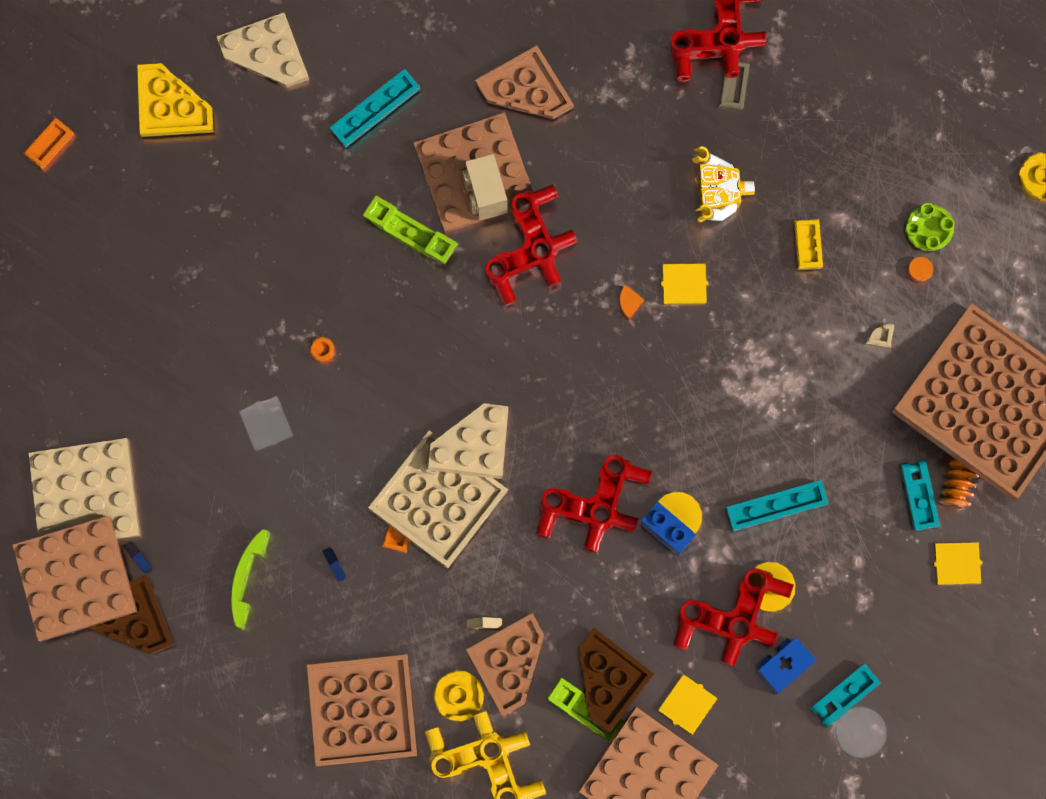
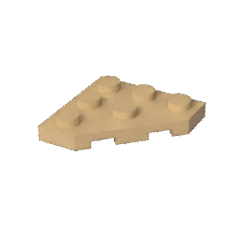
(266, 50)
(473, 444)

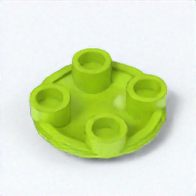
(929, 227)

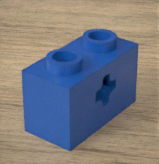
(667, 529)
(799, 660)

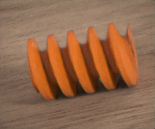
(958, 485)

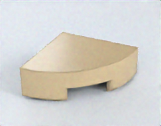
(881, 336)
(484, 622)

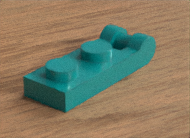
(920, 496)
(846, 694)

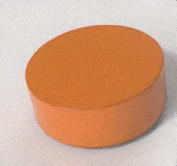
(920, 269)
(322, 349)

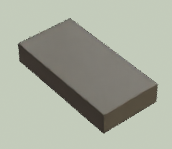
(734, 89)

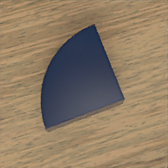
(137, 557)
(334, 564)

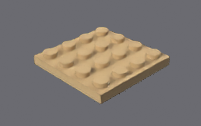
(85, 485)
(434, 507)

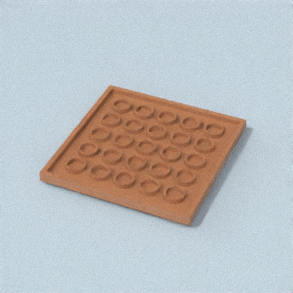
(983, 402)

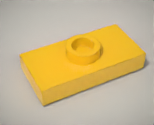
(808, 244)

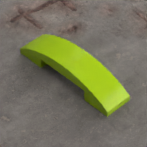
(409, 231)
(256, 547)
(573, 703)

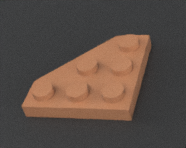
(526, 86)
(508, 662)

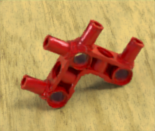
(711, 43)
(534, 232)
(582, 509)
(722, 621)

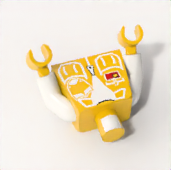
(719, 187)

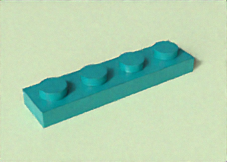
(374, 108)
(777, 505)

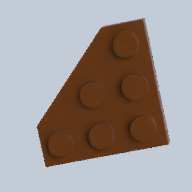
(143, 629)
(609, 679)

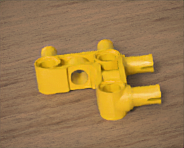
(473, 755)

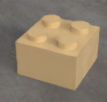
(486, 187)

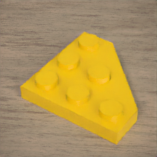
(169, 104)

